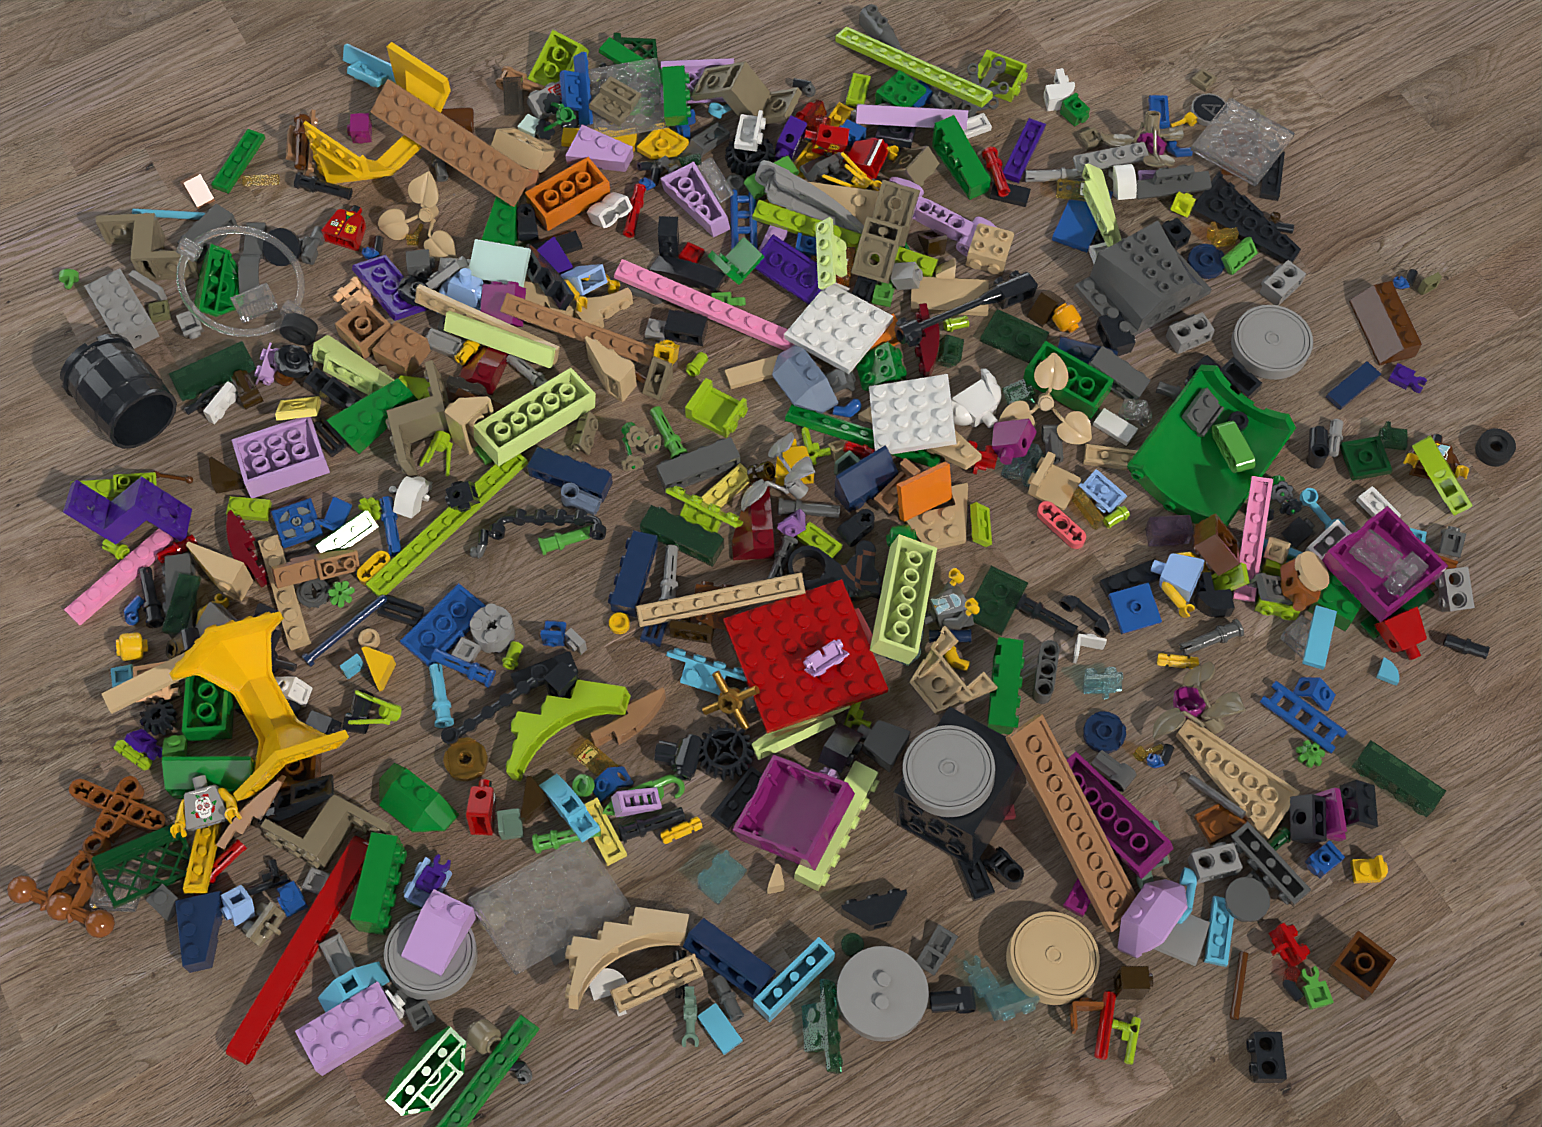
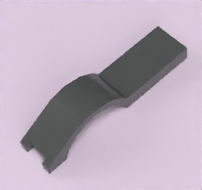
(699, 144)
(250, 259)

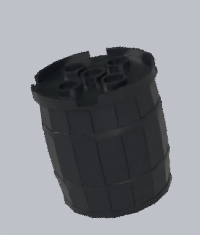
(118, 391)

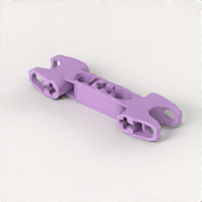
(939, 218)

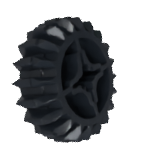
(739, 162)
(737, 763)

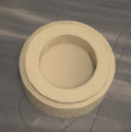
(369, 638)

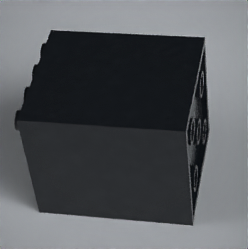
(969, 834)

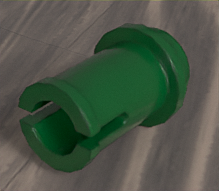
(1280, 838)

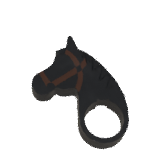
(858, 574)

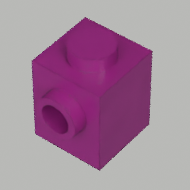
(360, 128)

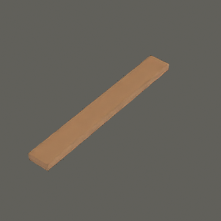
(576, 328)

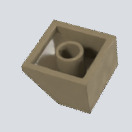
(913, 165)

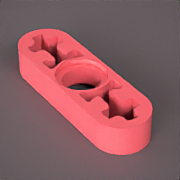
(1061, 533)

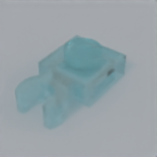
(980, 979)

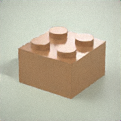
(362, 329)
(401, 350)

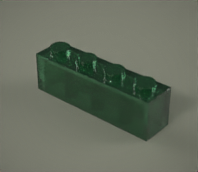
(211, 371)
(688, 537)
(1398, 779)

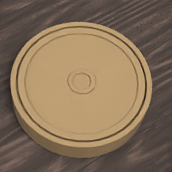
(1053, 958)

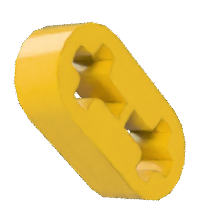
(372, 566)

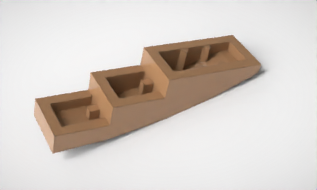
(256, 807)

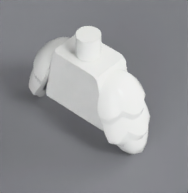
(977, 402)

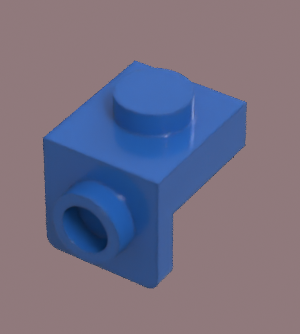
(684, 130)

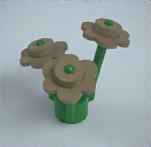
(636, 436)

